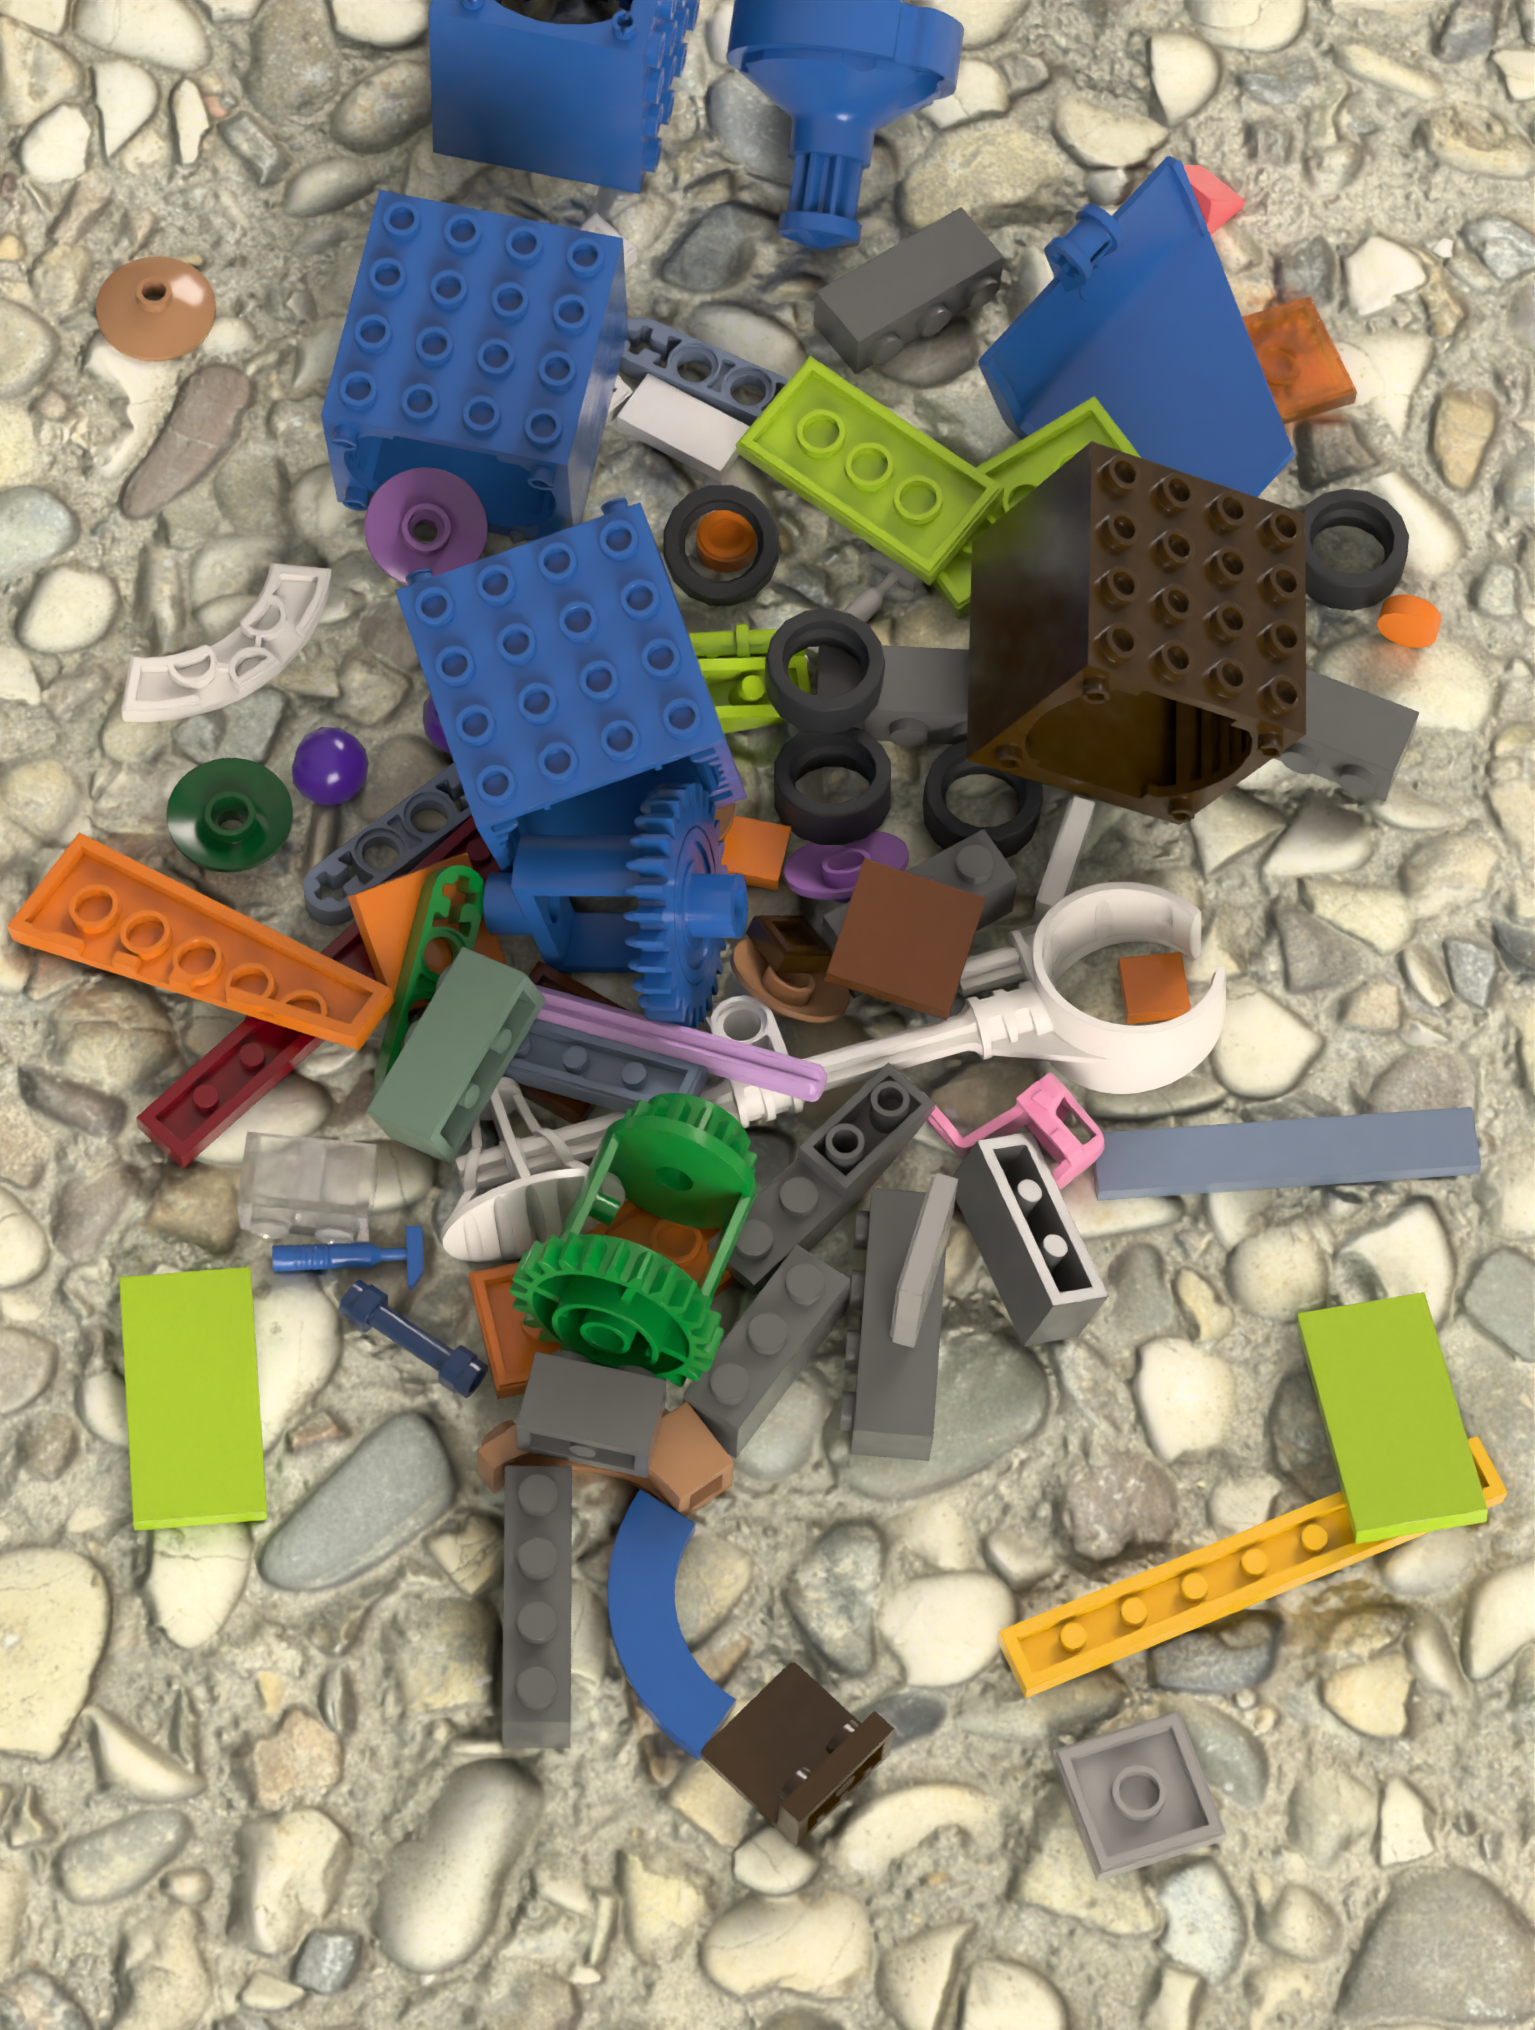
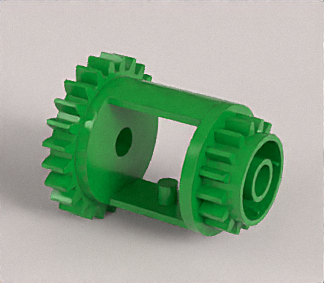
(623, 1299)

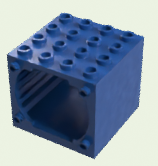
(557, 95)
(478, 356)
(567, 682)

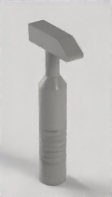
(871, 599)

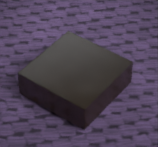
(789, 944)

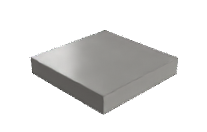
(923, 1259)
(1138, 1795)

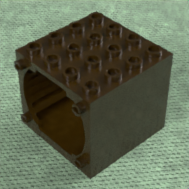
(1137, 635)

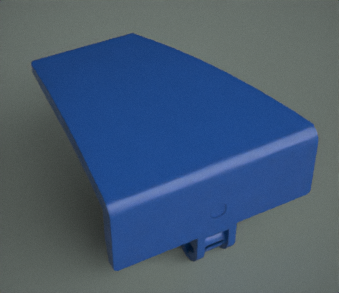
(1152, 335)

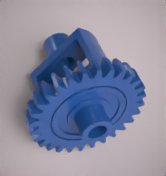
(681, 892)

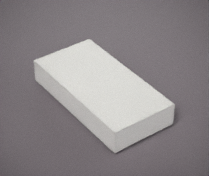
(682, 427)
(1065, 856)

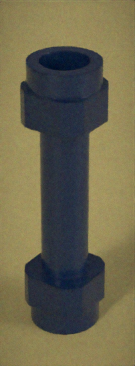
(458, 1368)

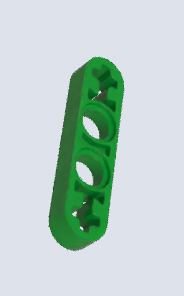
(415, 978)

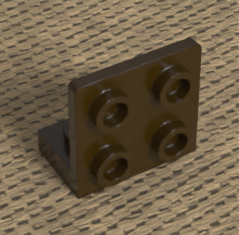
(797, 1752)

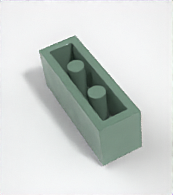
(455, 1055)

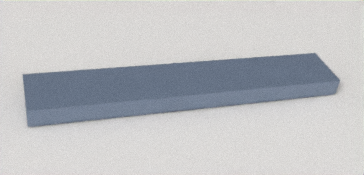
(1287, 1153)

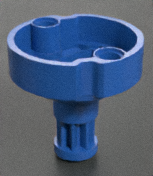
(840, 78)

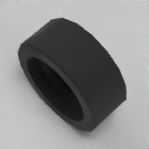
(705, 501)
(1371, 515)
(834, 630)
(832, 821)
(948, 829)

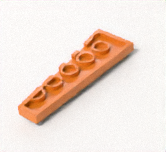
(162, 933)

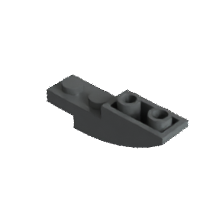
(828, 1175)

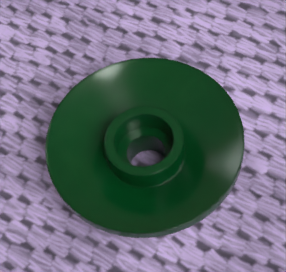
(224, 792)

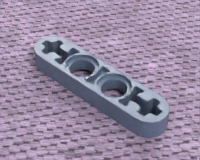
(726, 369)
(392, 830)

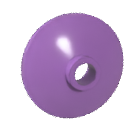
(425, 498)
(832, 870)

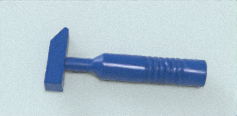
(352, 1256)

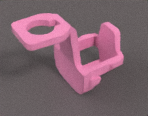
(1042, 1112)

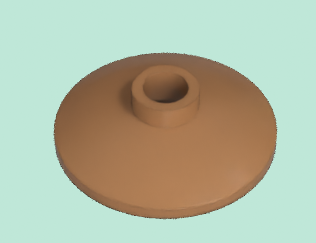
(160, 327)
(788, 994)

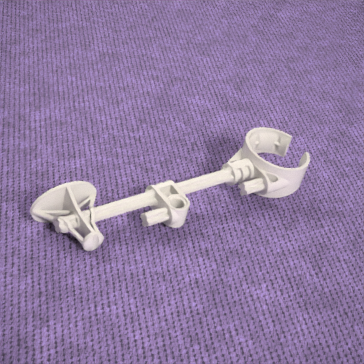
(1015, 1023)

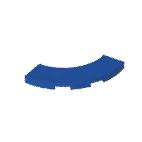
(647, 1630)

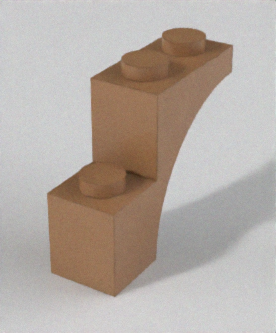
(683, 1474)

